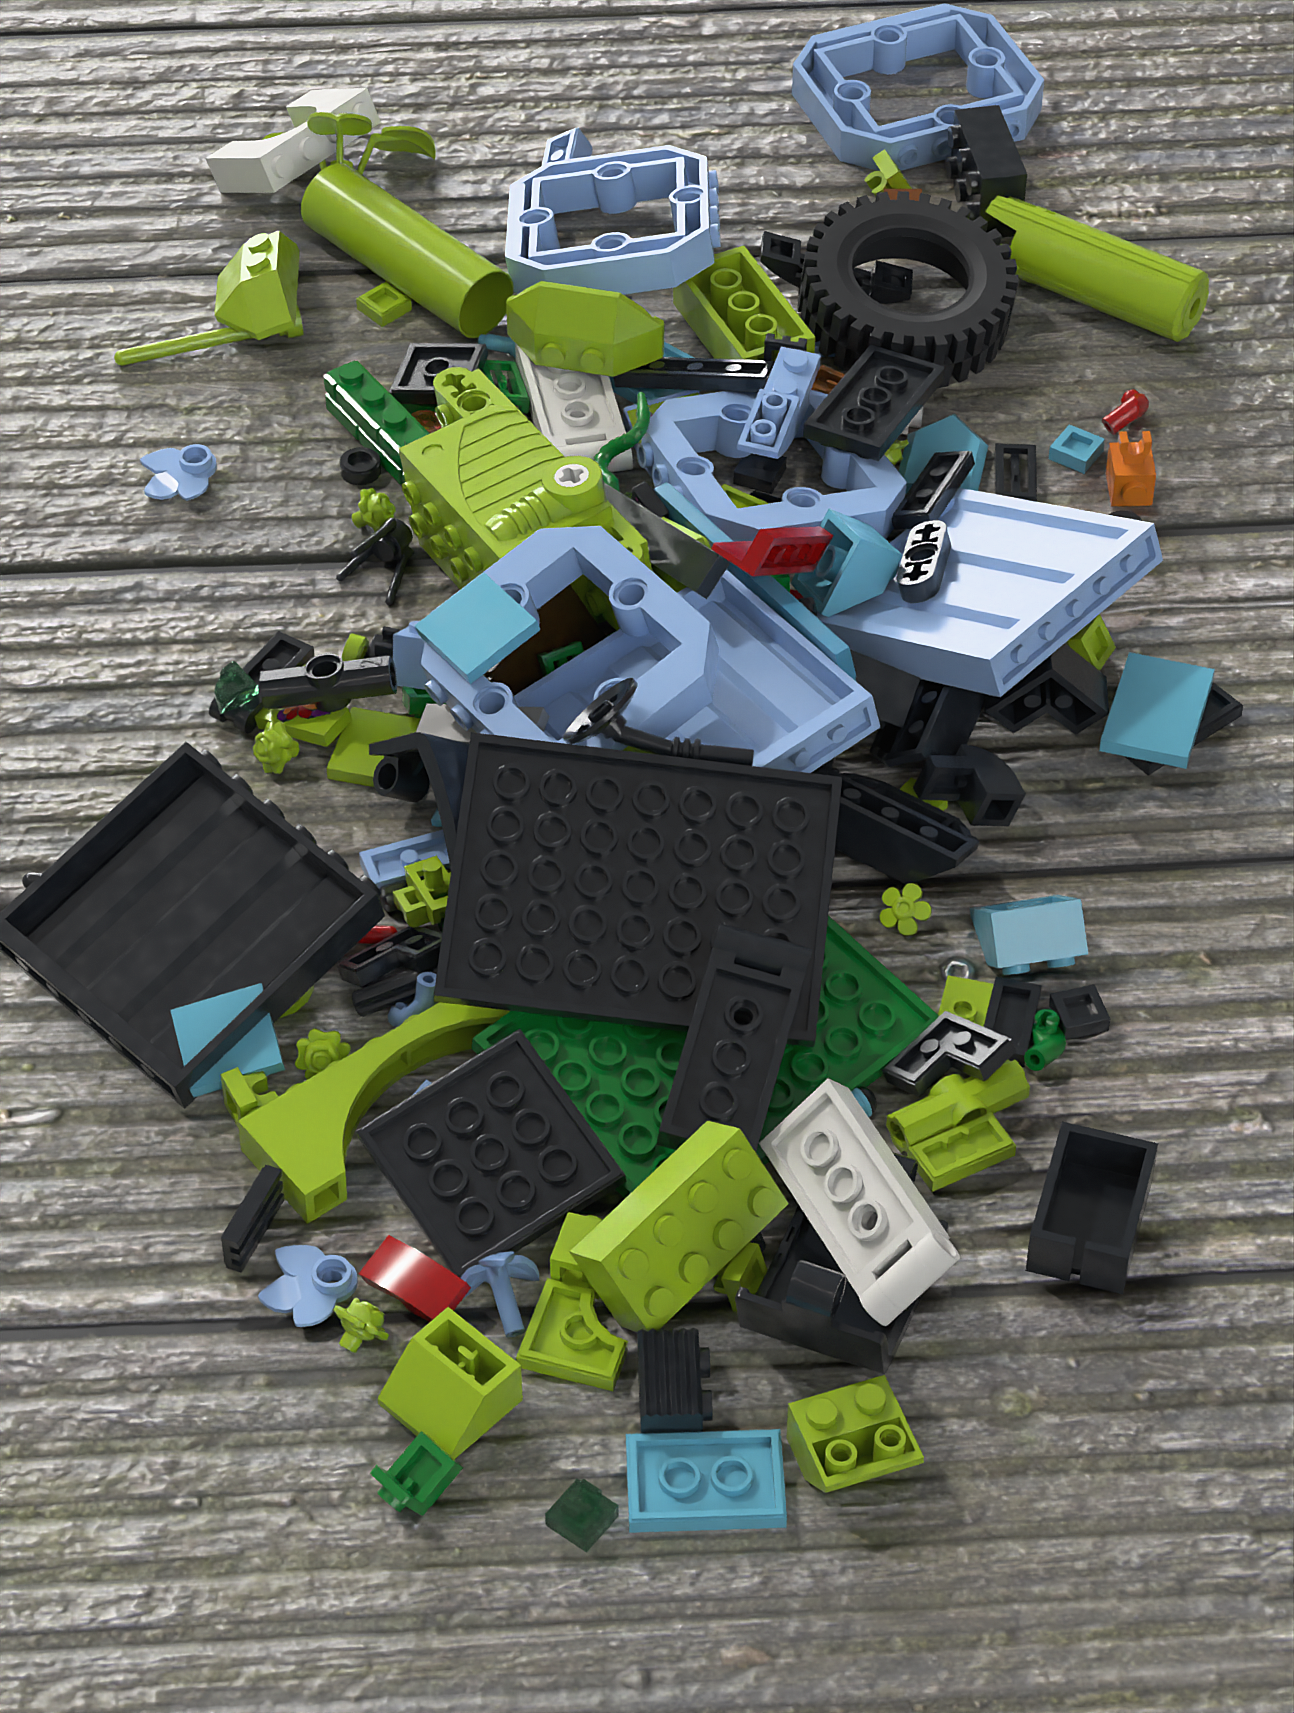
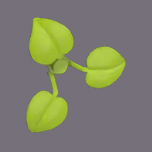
(391, 138)

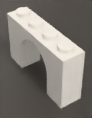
(276, 161)

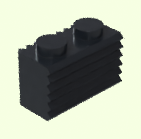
(671, 1381)

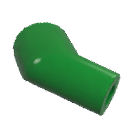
(1047, 1039)

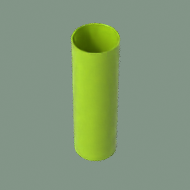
(407, 250)

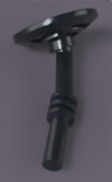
(606, 717)

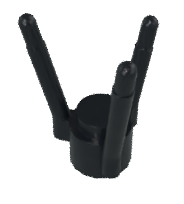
(387, 544)

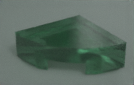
(234, 688)

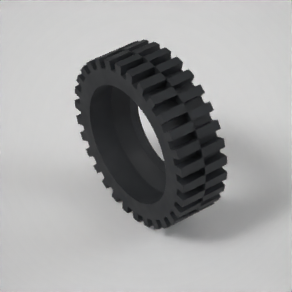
(919, 231)

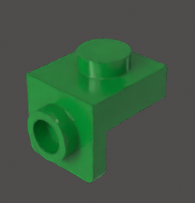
(417, 1475)

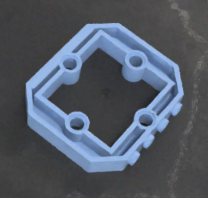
(842, 106)
(615, 186)
(716, 422)
(642, 605)

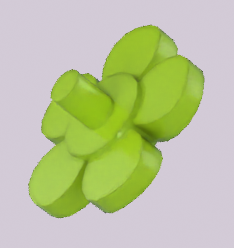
(904, 909)

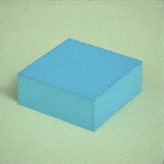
(1076, 449)

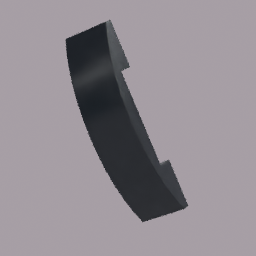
(883, 284)

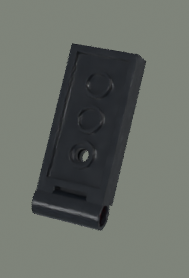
(731, 1067)

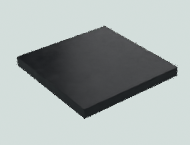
(490, 1155)

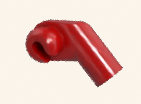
(1132, 407)

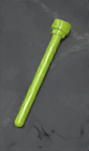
(193, 343)

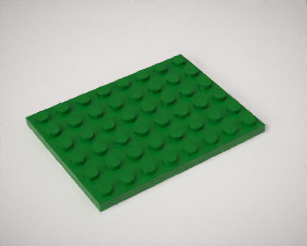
(626, 1072)

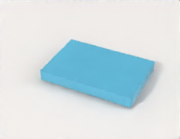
(1157, 710)
(705, 1481)

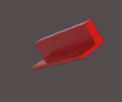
(777, 550)

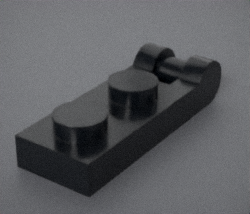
(278, 653)

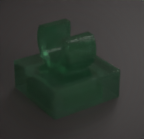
(582, 1514)

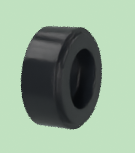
(360, 466)

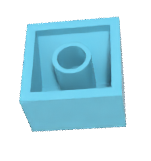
(852, 567)
(1031, 932)

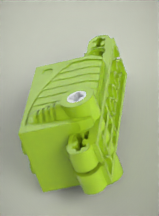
(496, 482)

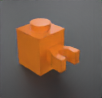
(1131, 471)

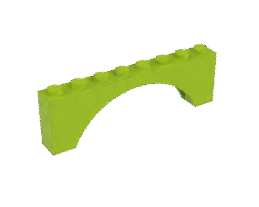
(314, 1120)

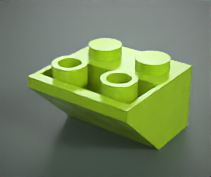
(452, 1384)
(851, 1435)

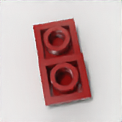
(413, 1279)

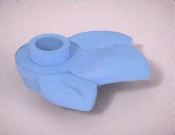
(179, 472)
(305, 1284)

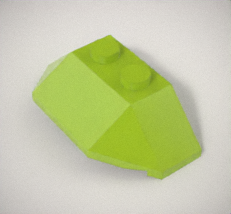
(260, 286)
(583, 329)

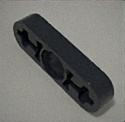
(924, 561)

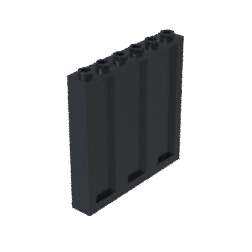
(182, 902)

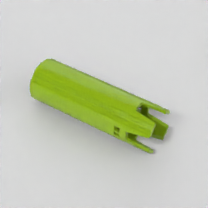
(1103, 270)

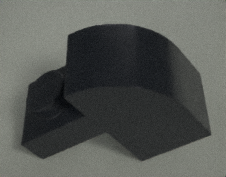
(975, 779)

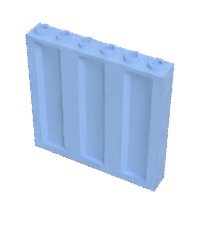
(1010, 592)
(768, 690)

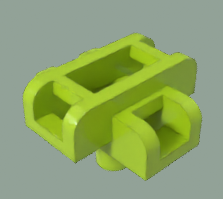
(424, 899)

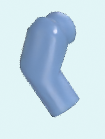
(423, 1000)

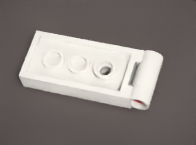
(573, 410)
(860, 1201)

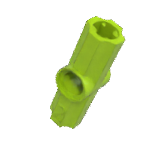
(957, 1102)

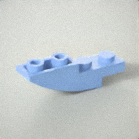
(780, 404)

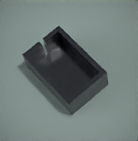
(984, 163)
(1091, 1207)

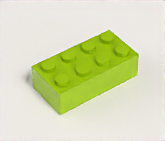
(736, 306)
(679, 1227)

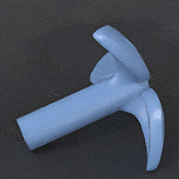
(496, 1271)

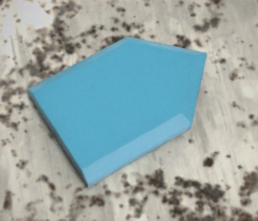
(943, 436)

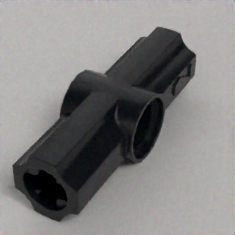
(328, 682)

